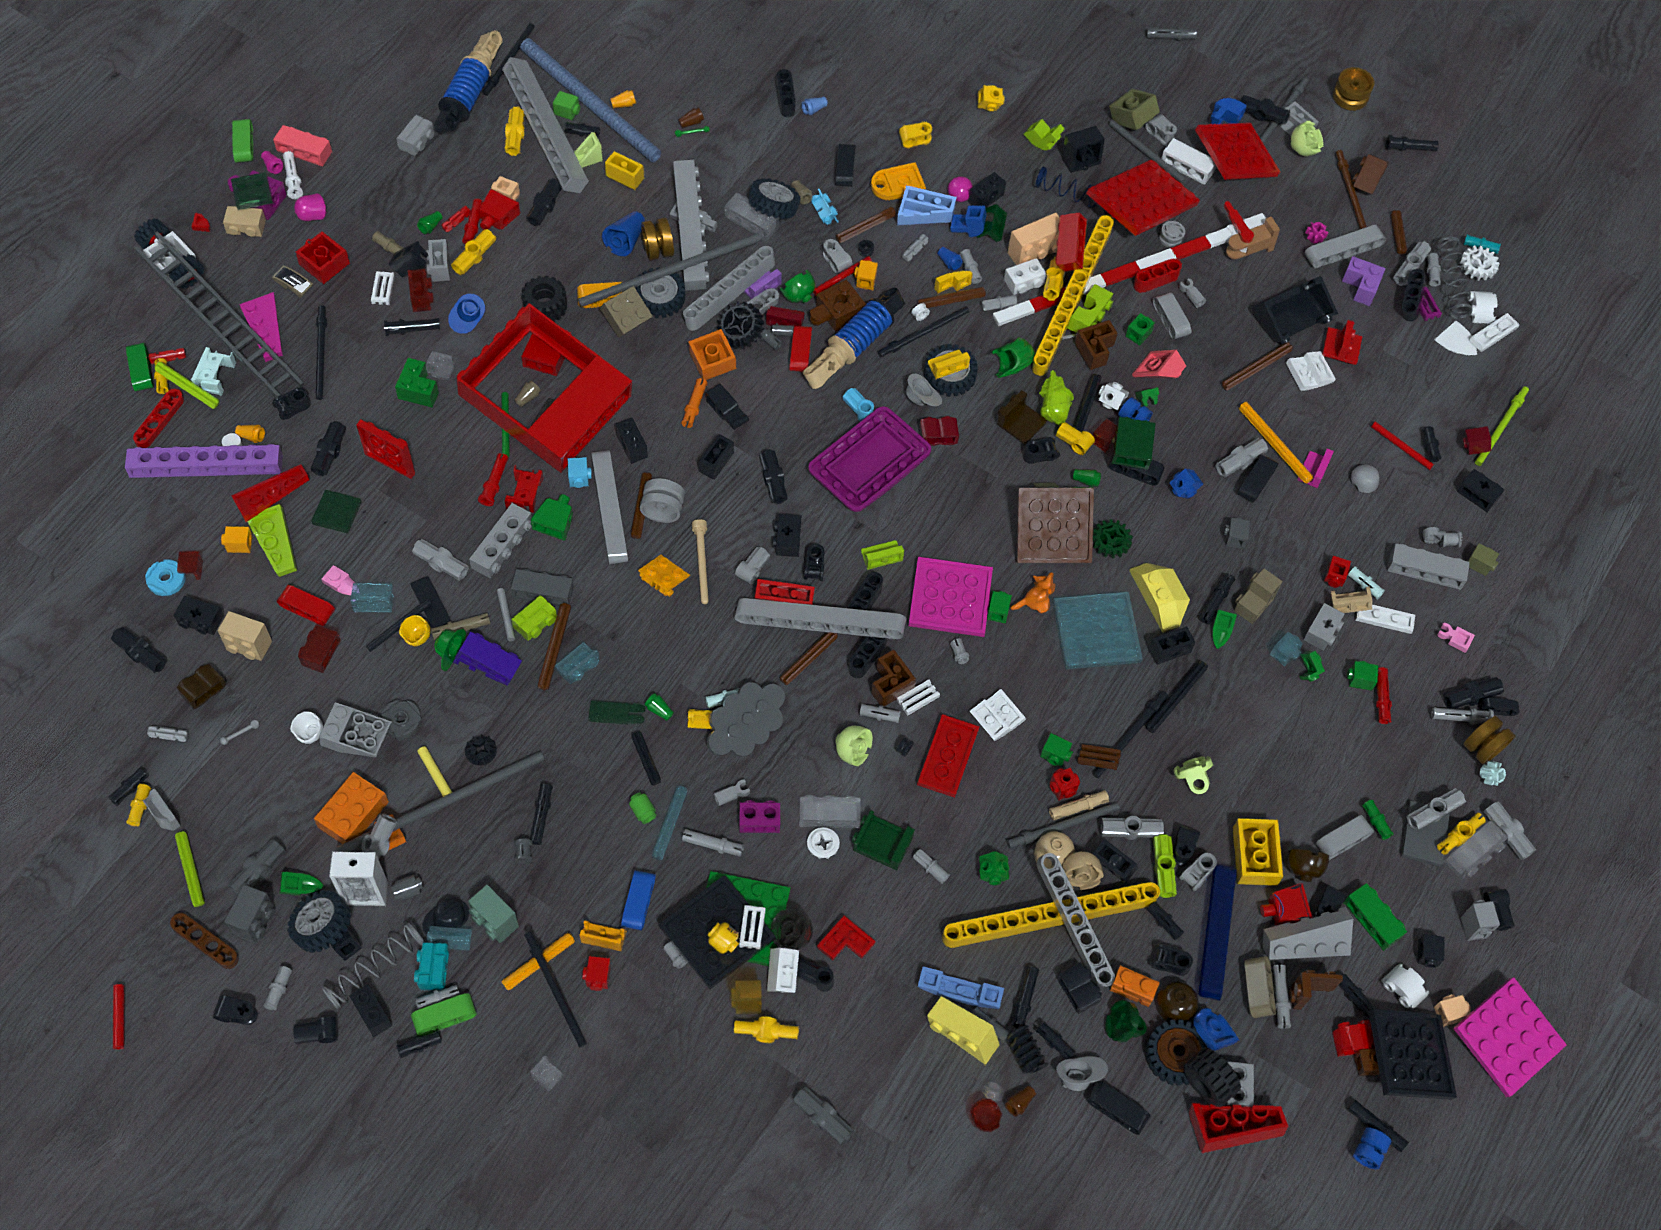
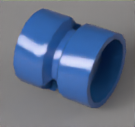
(1131, 409)
(1372, 1148)

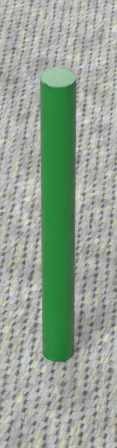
(505, 435)

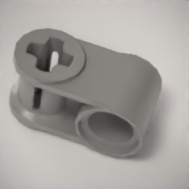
(1161, 129)
(836, 256)
(1196, 873)

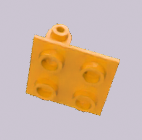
(663, 575)

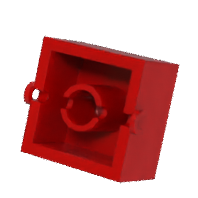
(322, 257)

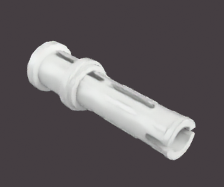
(289, 161)

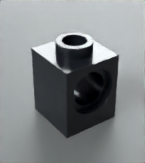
(1431, 950)

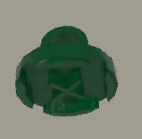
(1124, 1021)

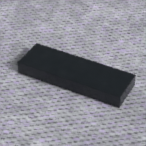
(436, 612)

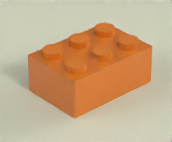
(351, 809)

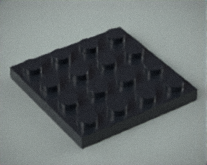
(693, 921)
(1412, 1054)

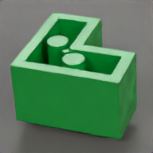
(415, 386)

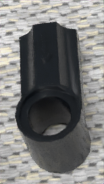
(1501, 903)
(812, 973)
(322, 1030)

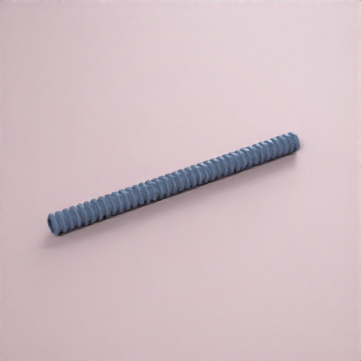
(591, 100)

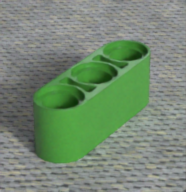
(242, 140)
(443, 1014)

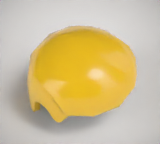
(415, 630)

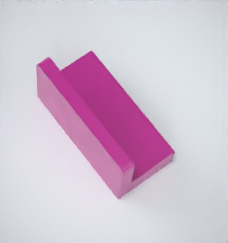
(1317, 465)

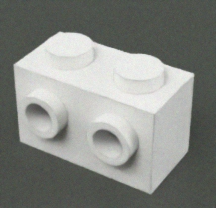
(1025, 276)

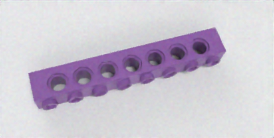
(196, 465)

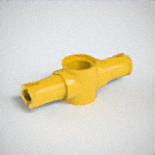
(1455, 837)
(766, 1029)

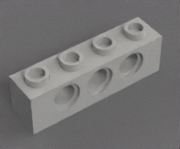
(501, 531)

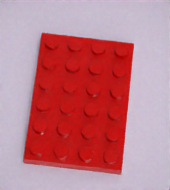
(1143, 197)

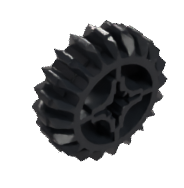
(750, 325)

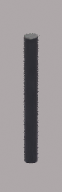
(394, 628)

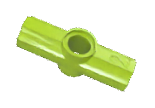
(1165, 877)

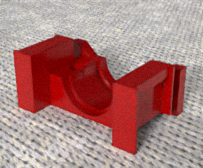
(526, 489)

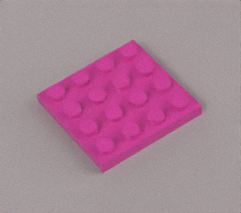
(951, 596)
(1510, 1037)

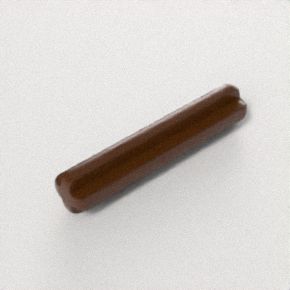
(1399, 232)

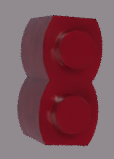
(939, 431)

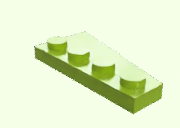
(274, 539)

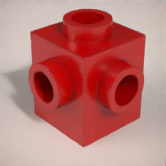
(1064, 783)

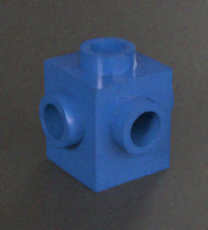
(1186, 483)

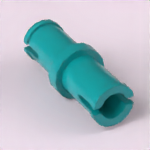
(1474, 241)

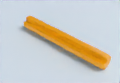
(532, 965)

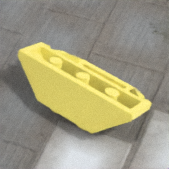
(1162, 594)

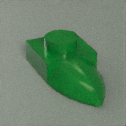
(1223, 627)
(298, 884)

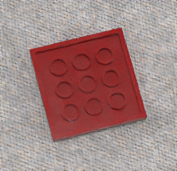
(1237, 151)

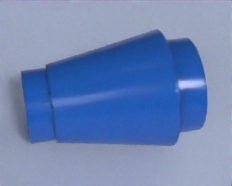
(950, 258)

